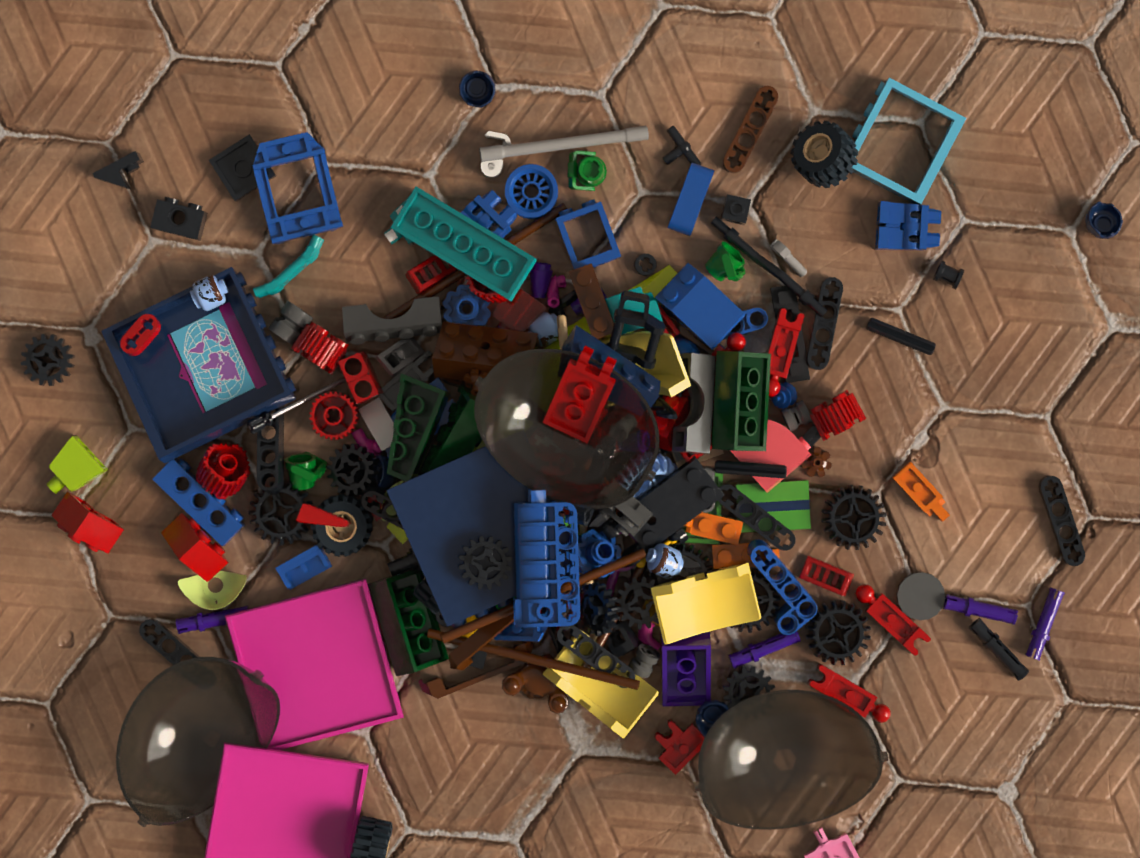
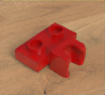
(679, 746)

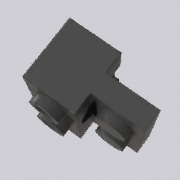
(633, 519)

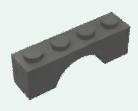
(421, 319)
(695, 431)

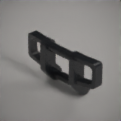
(623, 316)

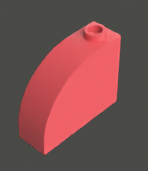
(781, 449)

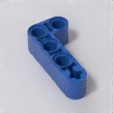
(779, 582)

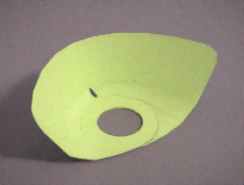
(197, 590)

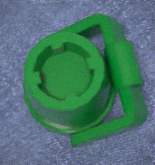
(589, 171)
(726, 263)
(302, 470)

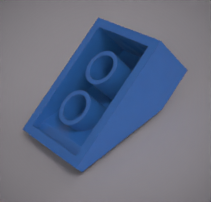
(699, 306)

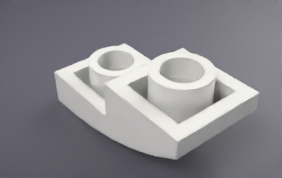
(378, 422)

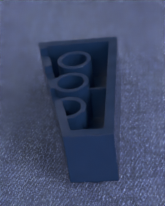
(640, 379)

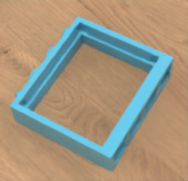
(941, 153)

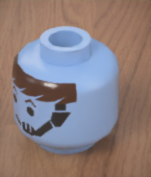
(209, 293)
(546, 328)
(664, 561)

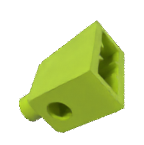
(74, 466)

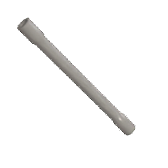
(502, 151)

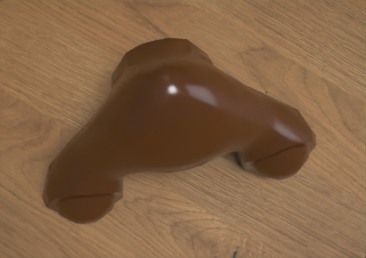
(536, 685)

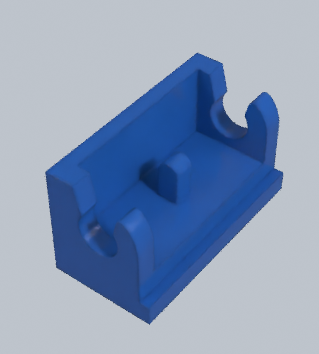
(303, 567)

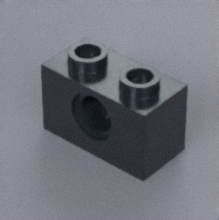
(164, 219)

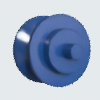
(786, 396)

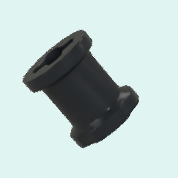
(948, 274)

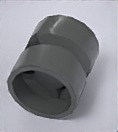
(290, 323)

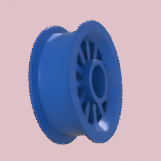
(516, 176)

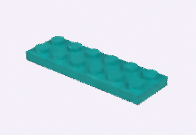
(463, 243)

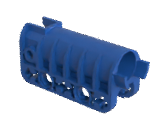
(539, 563)

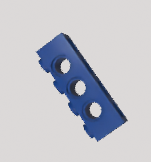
(168, 481)

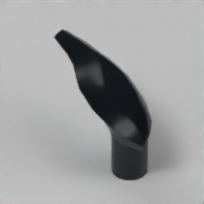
(564, 302)

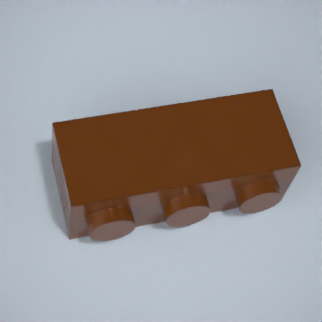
(592, 302)

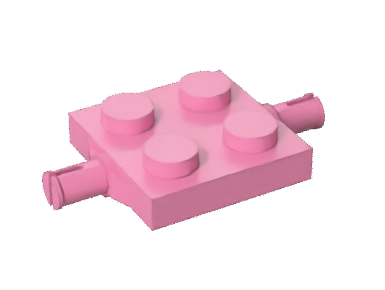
(832, 848)

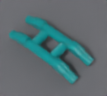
(278, 283)

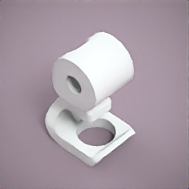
(494, 168)

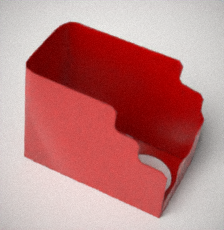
(352, 380)

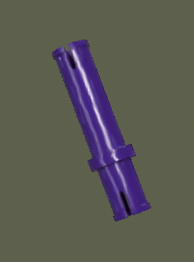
(976, 608)
(204, 621)
(1044, 624)
(763, 648)

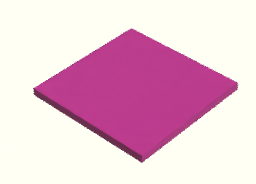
(321, 660)
(284, 805)

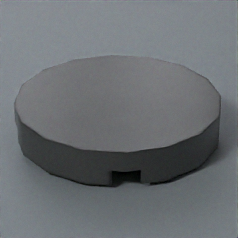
(920, 596)

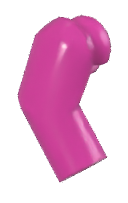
(553, 291)
(361, 439)
(646, 637)

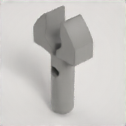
(783, 252)

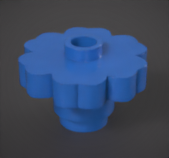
(456, 300)
(596, 550)

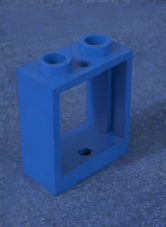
(602, 258)

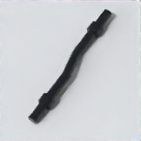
(732, 236)

